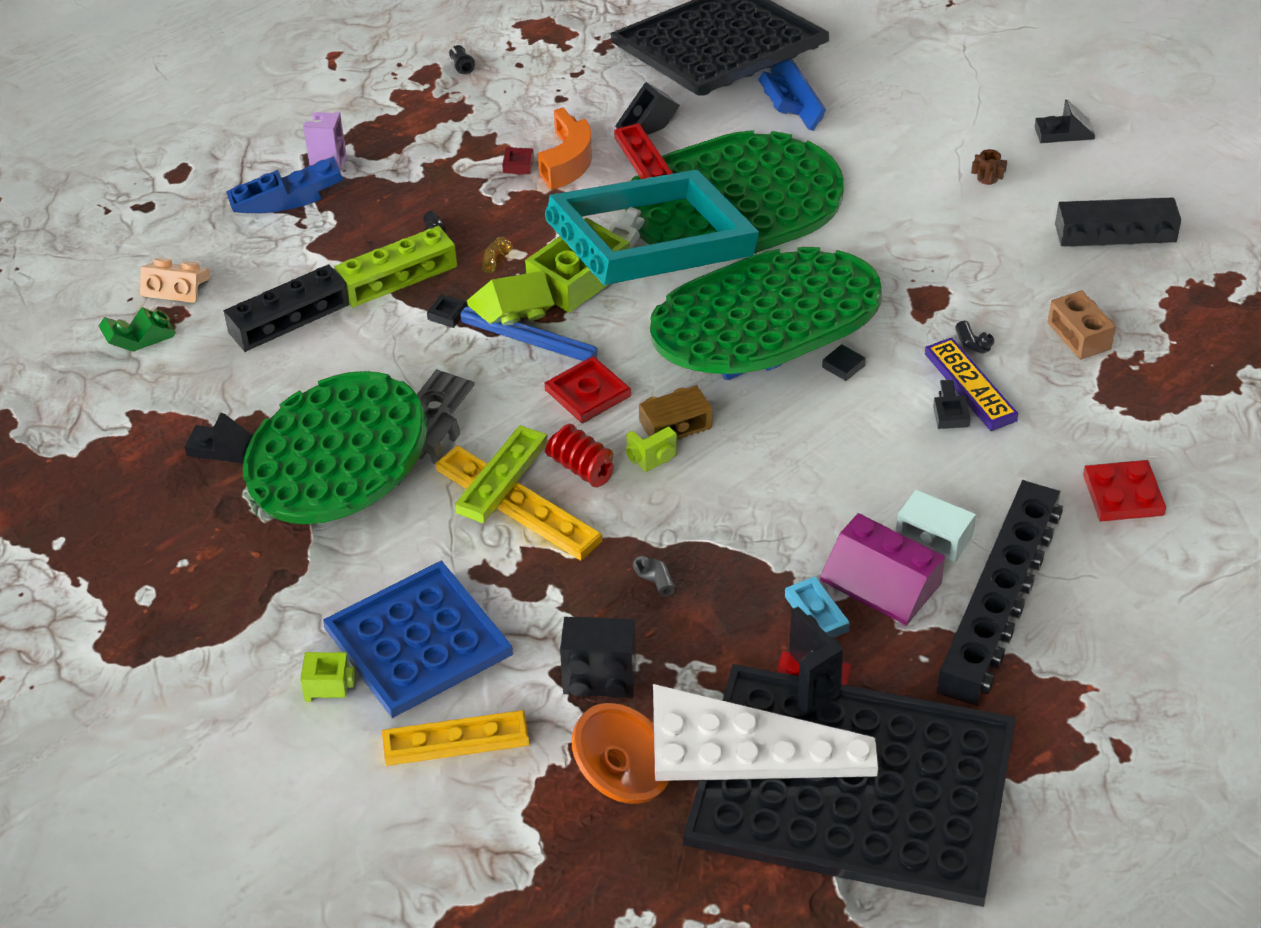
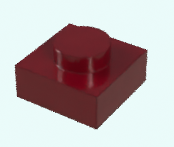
(518, 160)

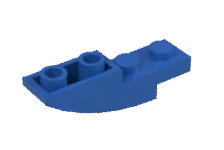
(278, 193)

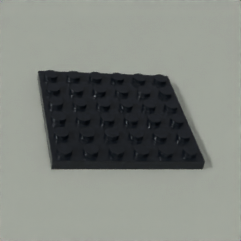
(718, 41)

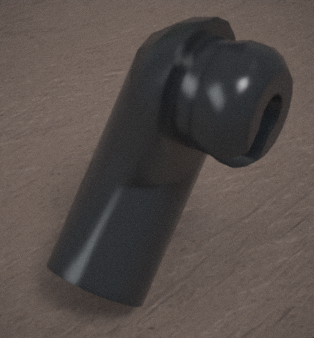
(433, 220)
(968, 340)

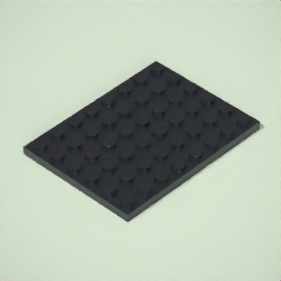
(911, 828)

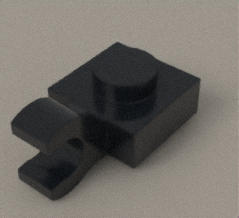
(949, 409)

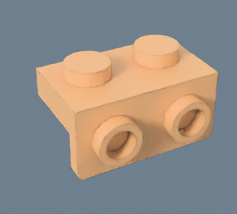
(172, 281)

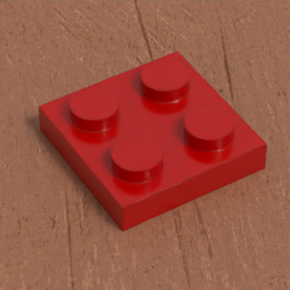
(1124, 490)

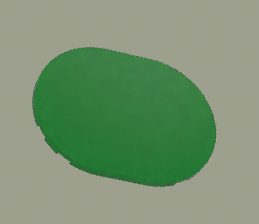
(770, 178)
(765, 310)

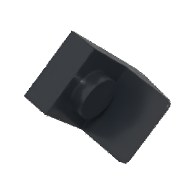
(1069, 127)
(222, 442)

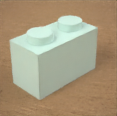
(936, 524)

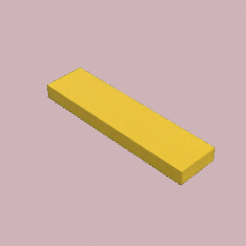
(455, 737)

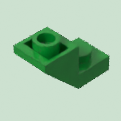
(144, 330)

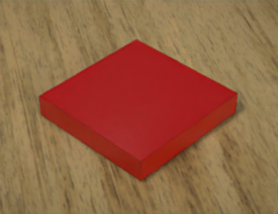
(587, 389)

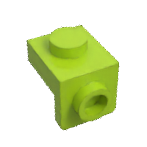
(653, 450)

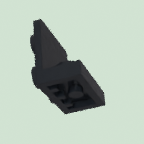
(819, 661)

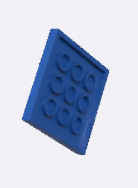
(417, 638)

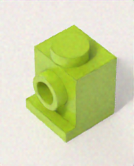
(326, 675)

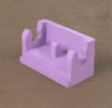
(325, 138)

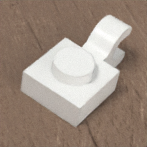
(629, 226)

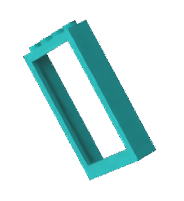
(733, 241)

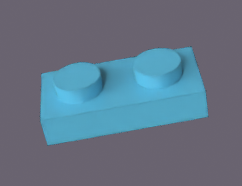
(816, 601)

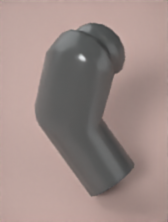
(656, 572)

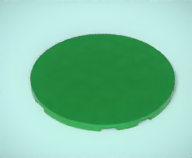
(335, 448)

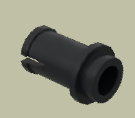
(463, 62)

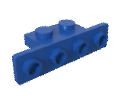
(792, 93)

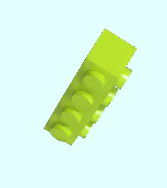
(397, 265)

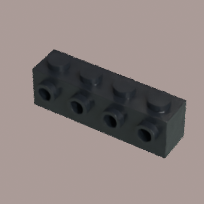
(1117, 221)
(286, 307)

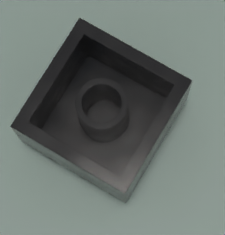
(598, 657)

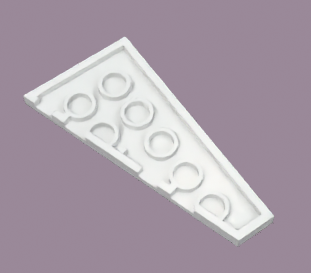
(726, 740)

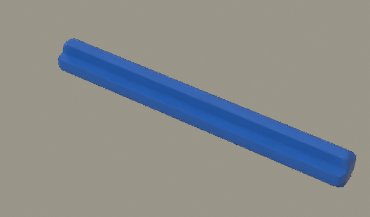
(533, 336)

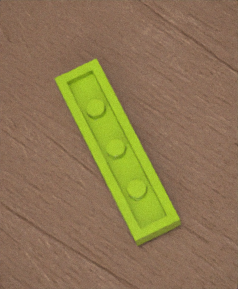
(501, 474)

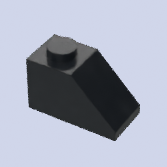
(649, 108)

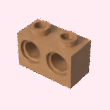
(1081, 324)

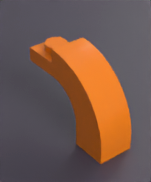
(572, 157)

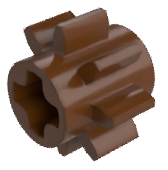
(989, 166)

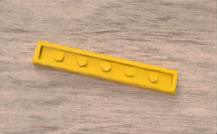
(526, 507)

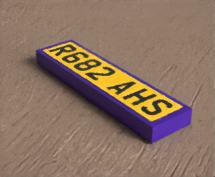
(971, 381)

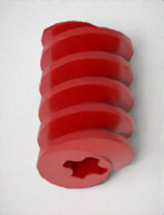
(581, 455)

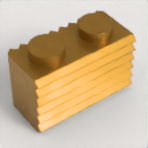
(683, 411)

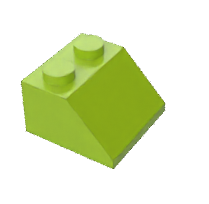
(513, 298)

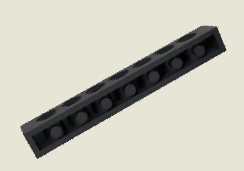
(999, 594)

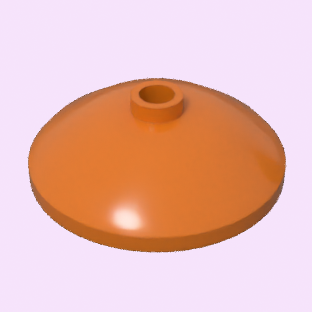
(617, 753)

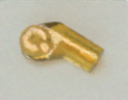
(490, 254)

